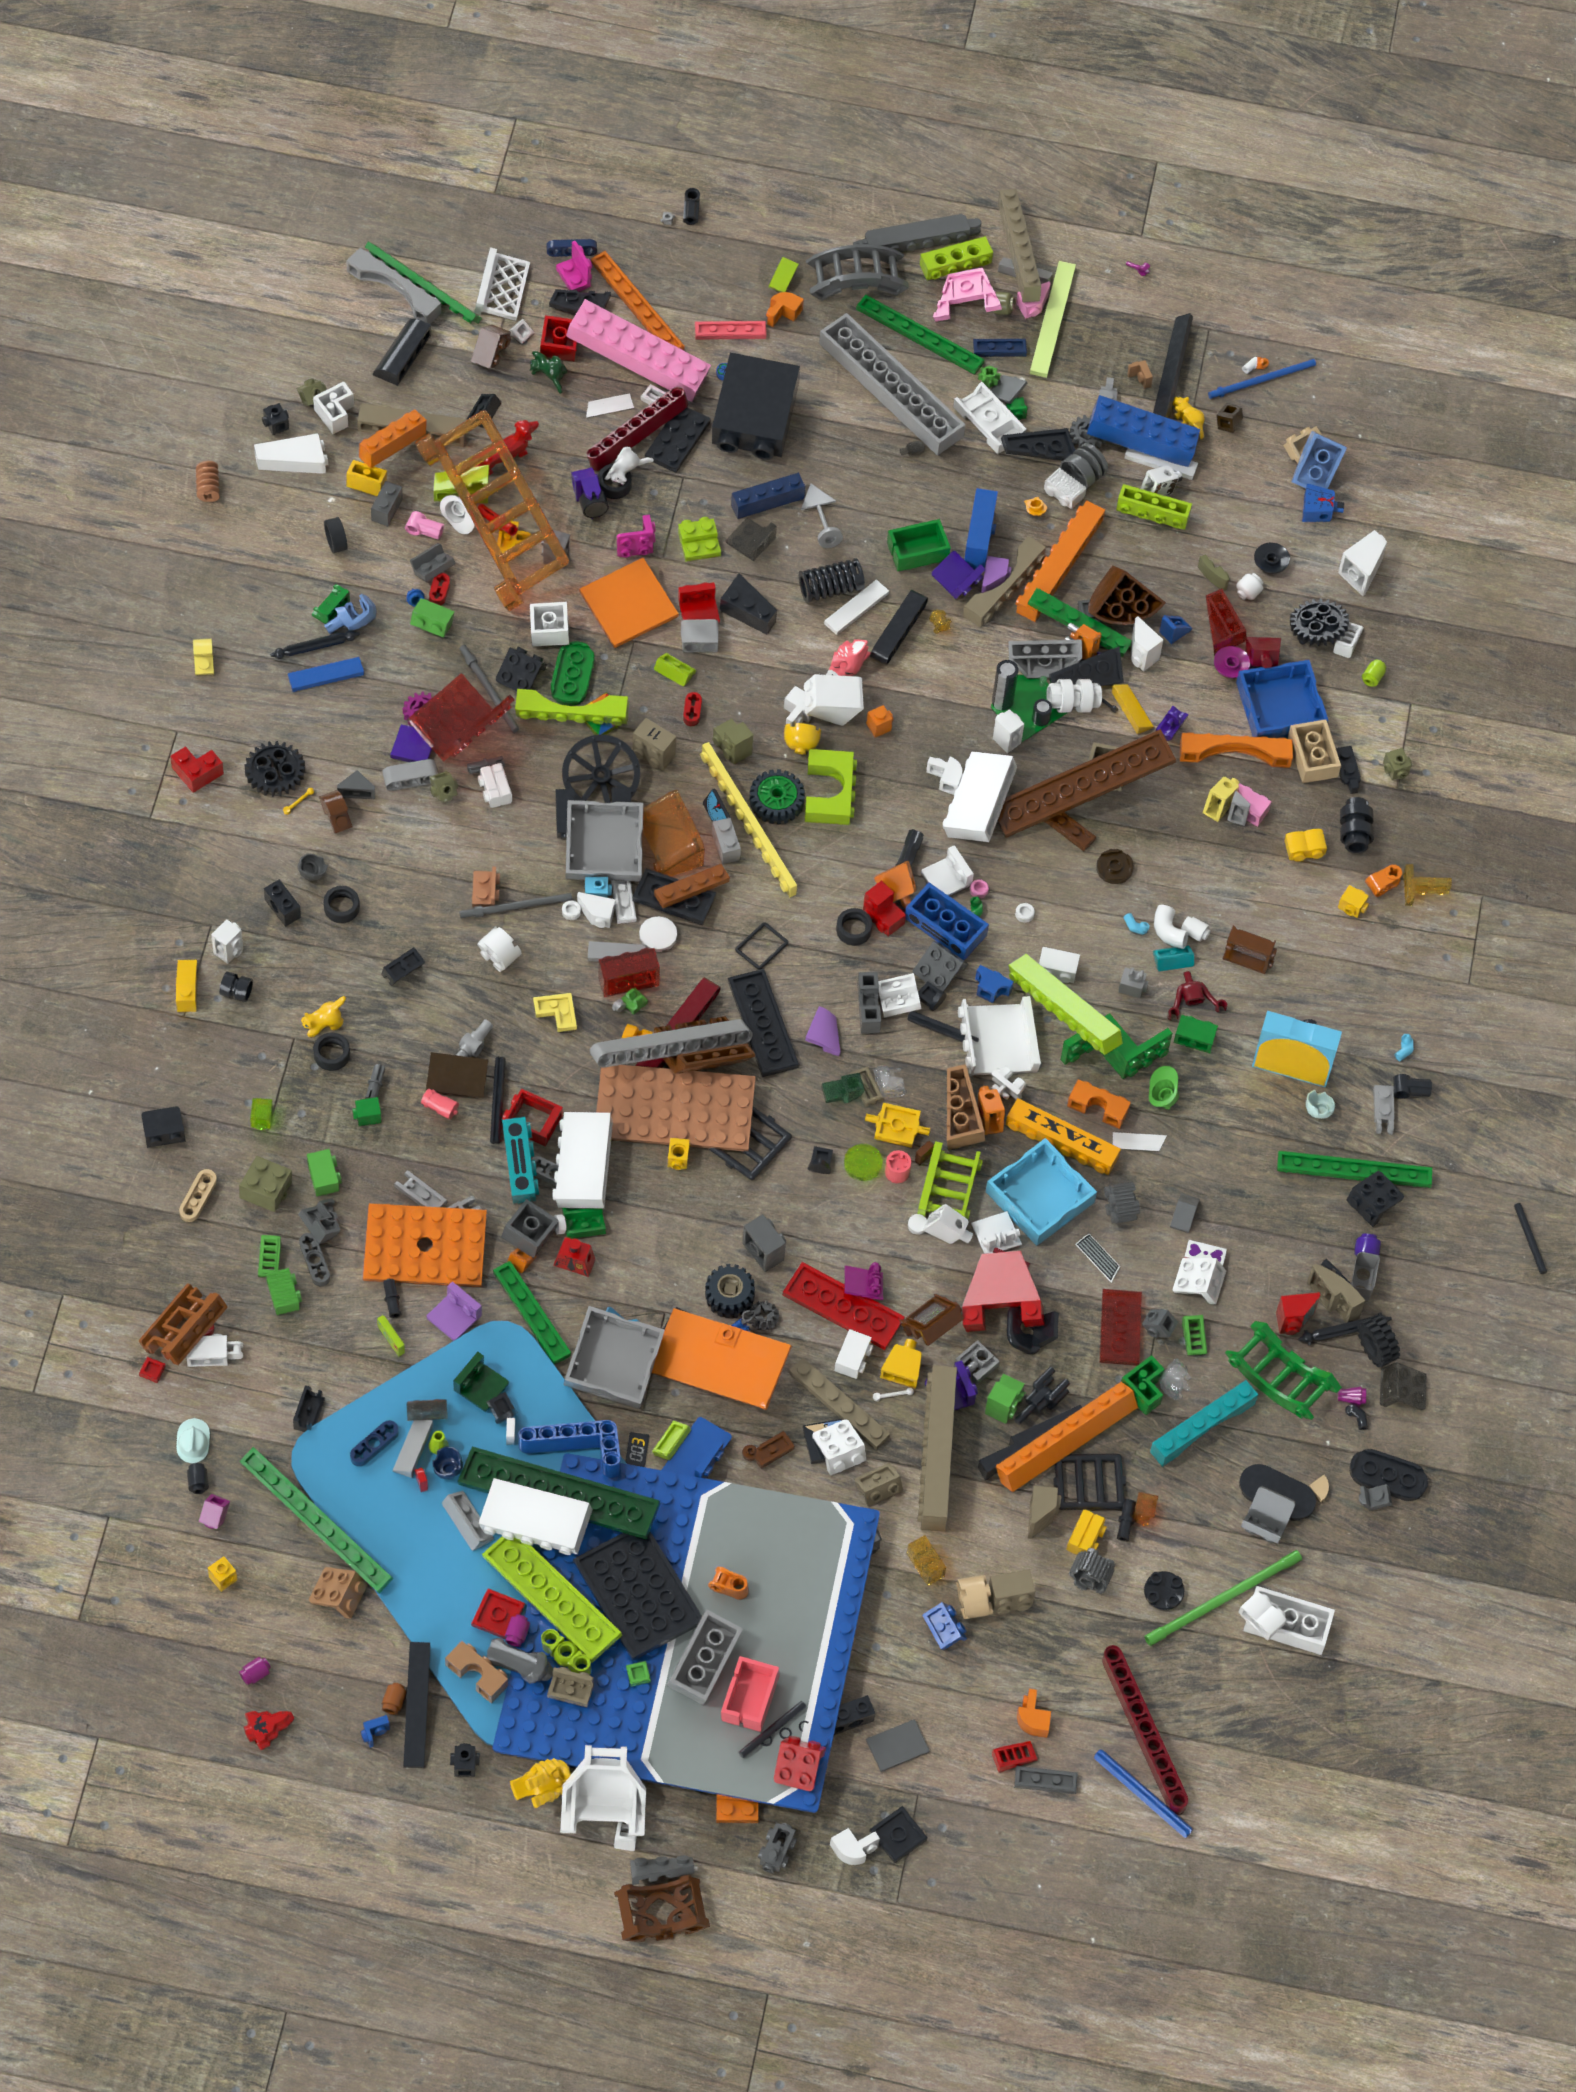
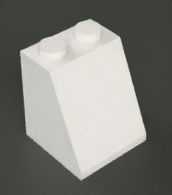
(1362, 561)
(833, 697)

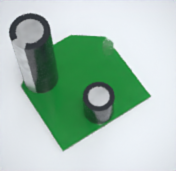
(1023, 697)

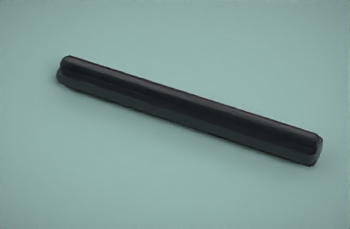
(497, 1102)

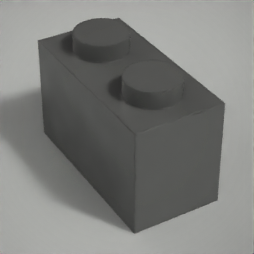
(386, 503)

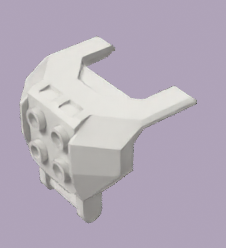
(604, 1792)

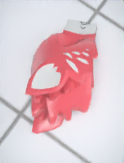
(849, 658)

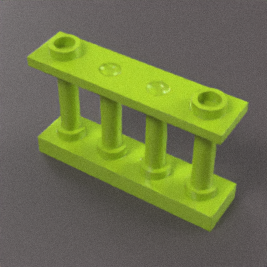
(934, 1171)

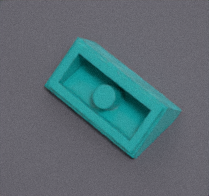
(1173, 958)

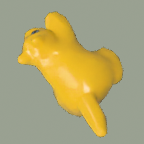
(325, 1016)

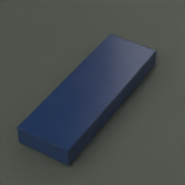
(1000, 347)

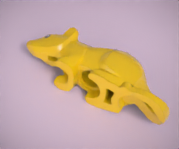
(1189, 414)

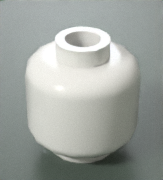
(1249, 586)

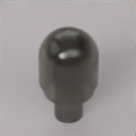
(913, 448)

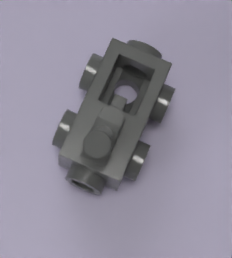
(774, 1854)

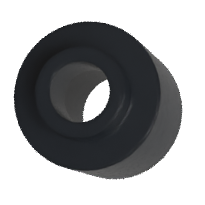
(197, 1478)

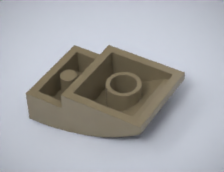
(1336, 1293)

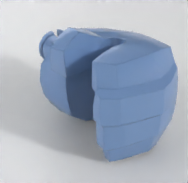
(348, 616)

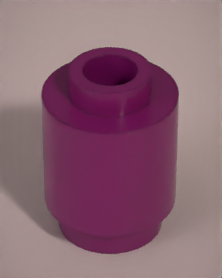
(517, 1630)
(255, 1670)

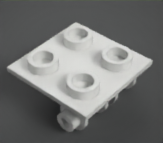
(996, 1233)

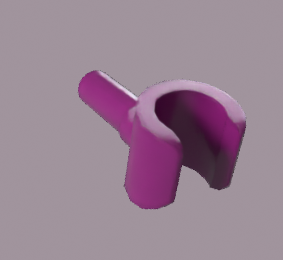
(1142, 270)

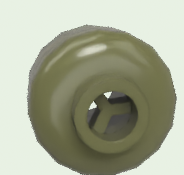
(1007, 302)

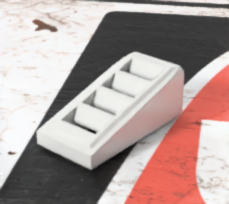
(1347, 644)
(623, 1840)

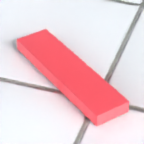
(730, 330)

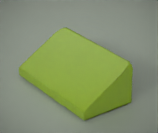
(674, 669)

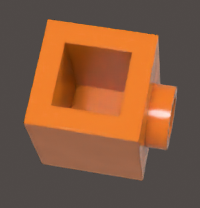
(879, 721)

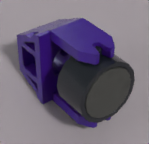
(588, 493)

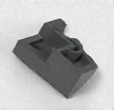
(321, 1220)

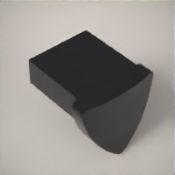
(931, 996)
(821, 1160)
(501, 1408)

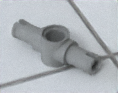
(473, 1043)

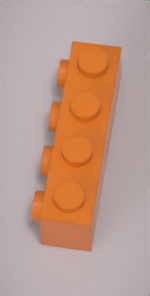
(392, 438)

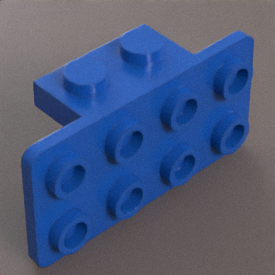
(699, 1450)

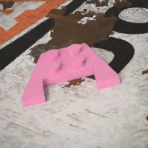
(966, 287)

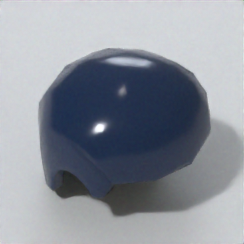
(447, 1463)

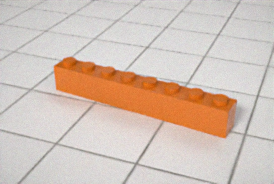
(1062, 556)
(1066, 1436)

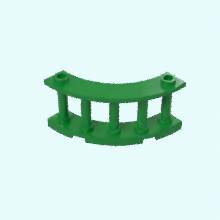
(1293, 1363)

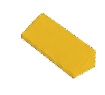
(1132, 708)

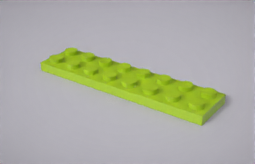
(553, 1596)

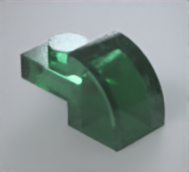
(846, 1089)

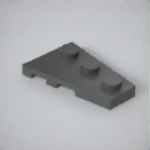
(654, 1868)

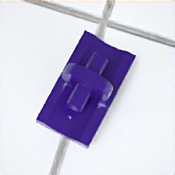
(1172, 723)

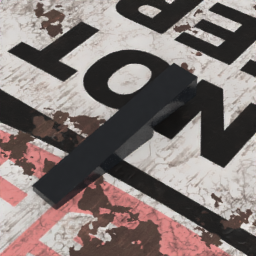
(988, 1464)
(417, 1704)

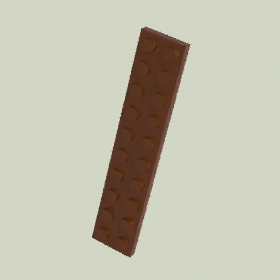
(1085, 782)

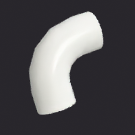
(1165, 929)

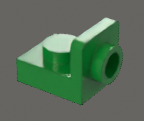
(1018, 408)

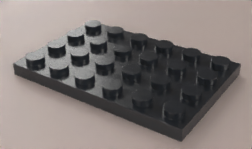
(638, 1592)

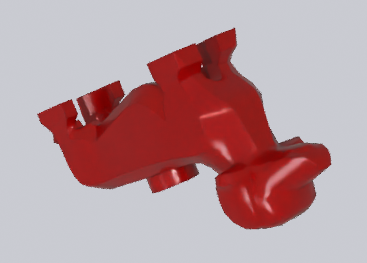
(515, 443)

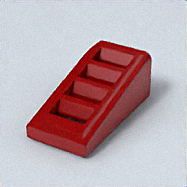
(1005, 1750)

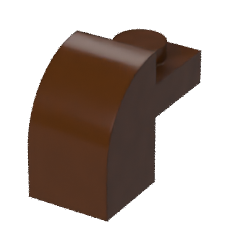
(337, 811)

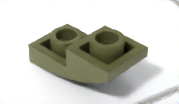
(1214, 575)

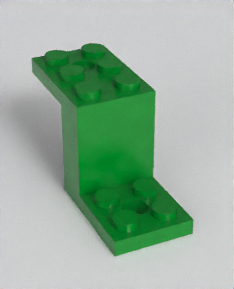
(1125, 1058)

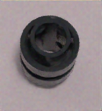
(1356, 824)

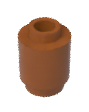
(393, 1698)

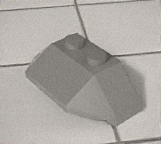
(1044, 656)

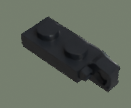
(1349, 770)

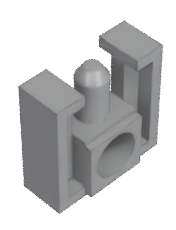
(985, 1367)

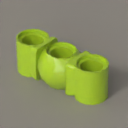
(561, 1646)

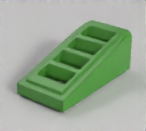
(273, 1244)
(1186, 1320)

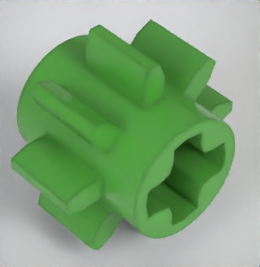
(989, 376)

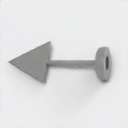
(829, 536)

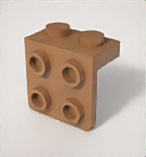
(340, 1590)

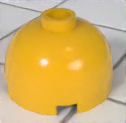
(801, 737)

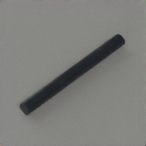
(1530, 1238)
(772, 1729)

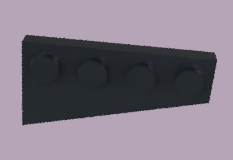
(1044, 444)

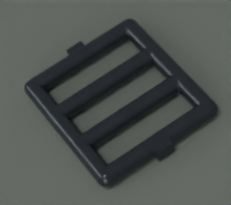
(762, 1162)
(1120, 1480)

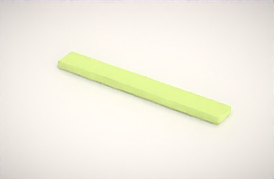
(1052, 319)

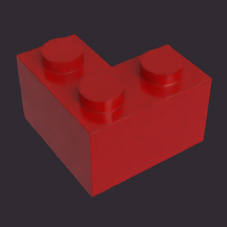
(196, 772)
(882, 910)

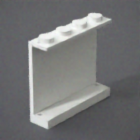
(1004, 1036)

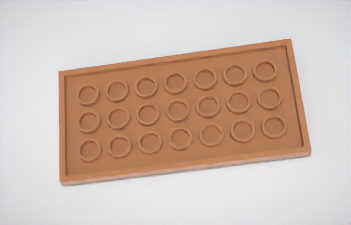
(692, 1105)

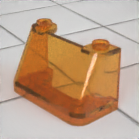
(672, 835)

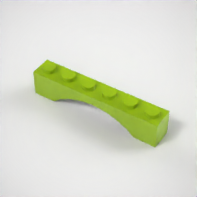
(609, 710)

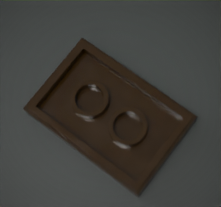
(457, 1075)

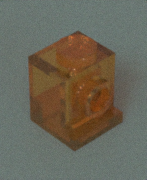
(1145, 1508)

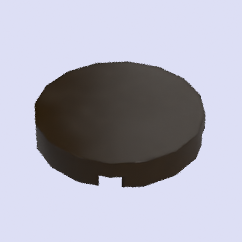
(1114, 866)

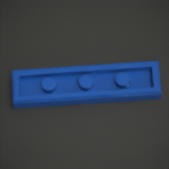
(325, 674)

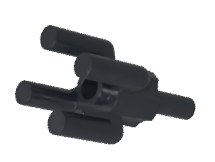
(1043, 1396)

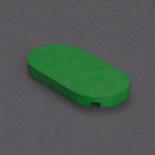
(572, 673)

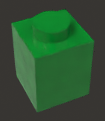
(367, 1111)

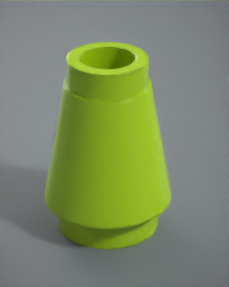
(437, 1442)

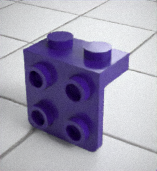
(957, 574)
(965, 1390)

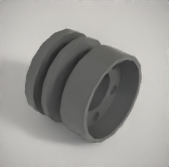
(1085, 465)

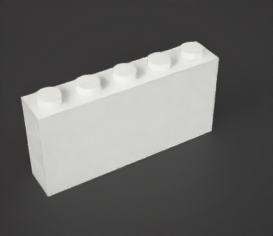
(979, 796)
(583, 1160)
(535, 1517)

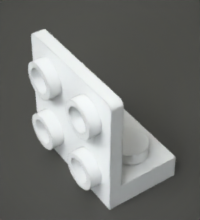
(950, 873)
(1200, 1277)

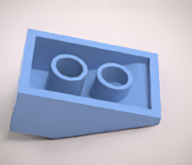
(1318, 461)

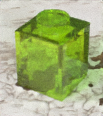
(261, 1113)

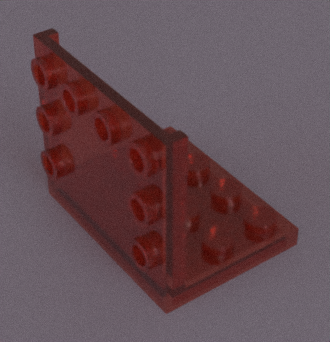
(455, 717)

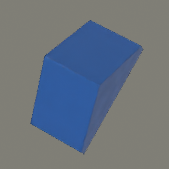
(1174, 628)

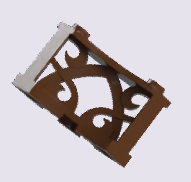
(639, 1931)

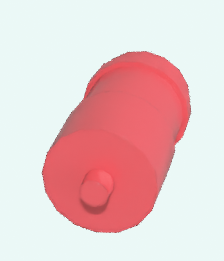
(442, 1105)

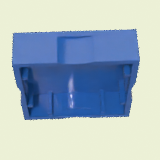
(1280, 698)

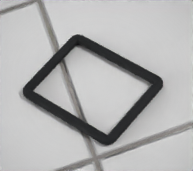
(772, 955)

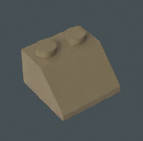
(1043, 1507)

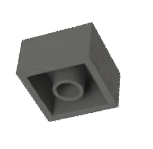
(529, 1228)
(764, 1242)

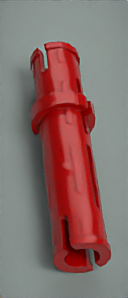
(490, 515)

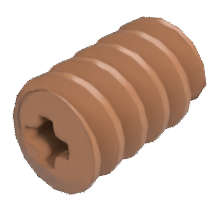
(207, 481)

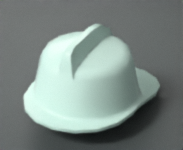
(193, 1440)

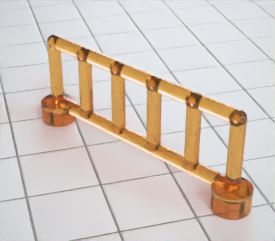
(434, 450)

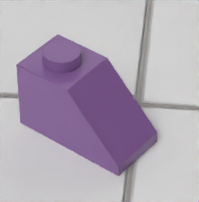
(995, 573)

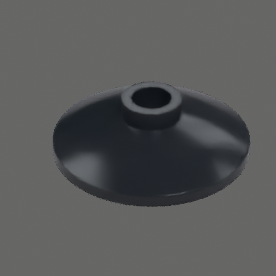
(1273, 552)

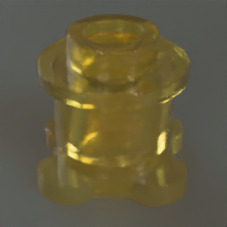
(940, 621)

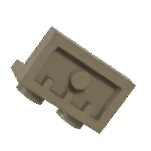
(879, 1484)

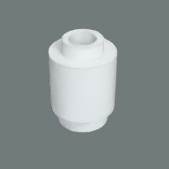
(1196, 928)

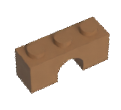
(465, 1659)

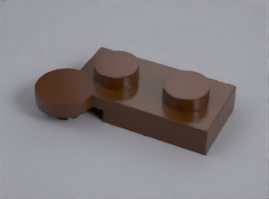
(769, 1450)

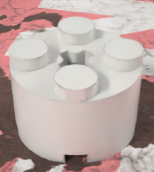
(499, 948)

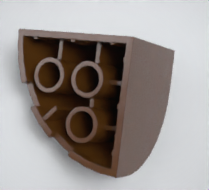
(1123, 598)

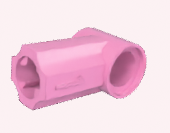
(420, 524)

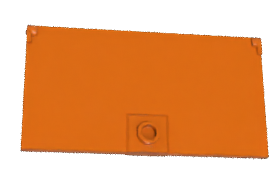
(720, 1358)

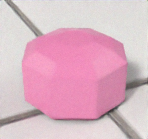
(979, 888)

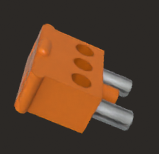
(1089, 638)

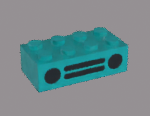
(519, 1154)

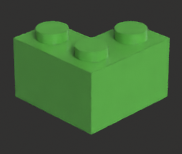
(1004, 1399)

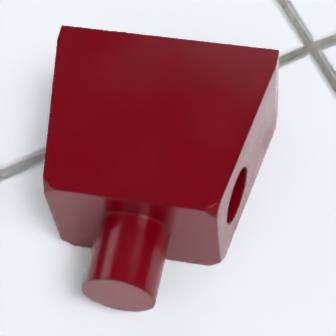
(1263, 651)

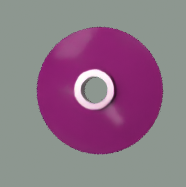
(1233, 656)

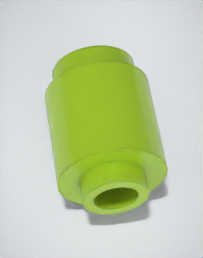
(1374, 673)

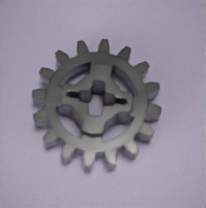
(1079, 434)

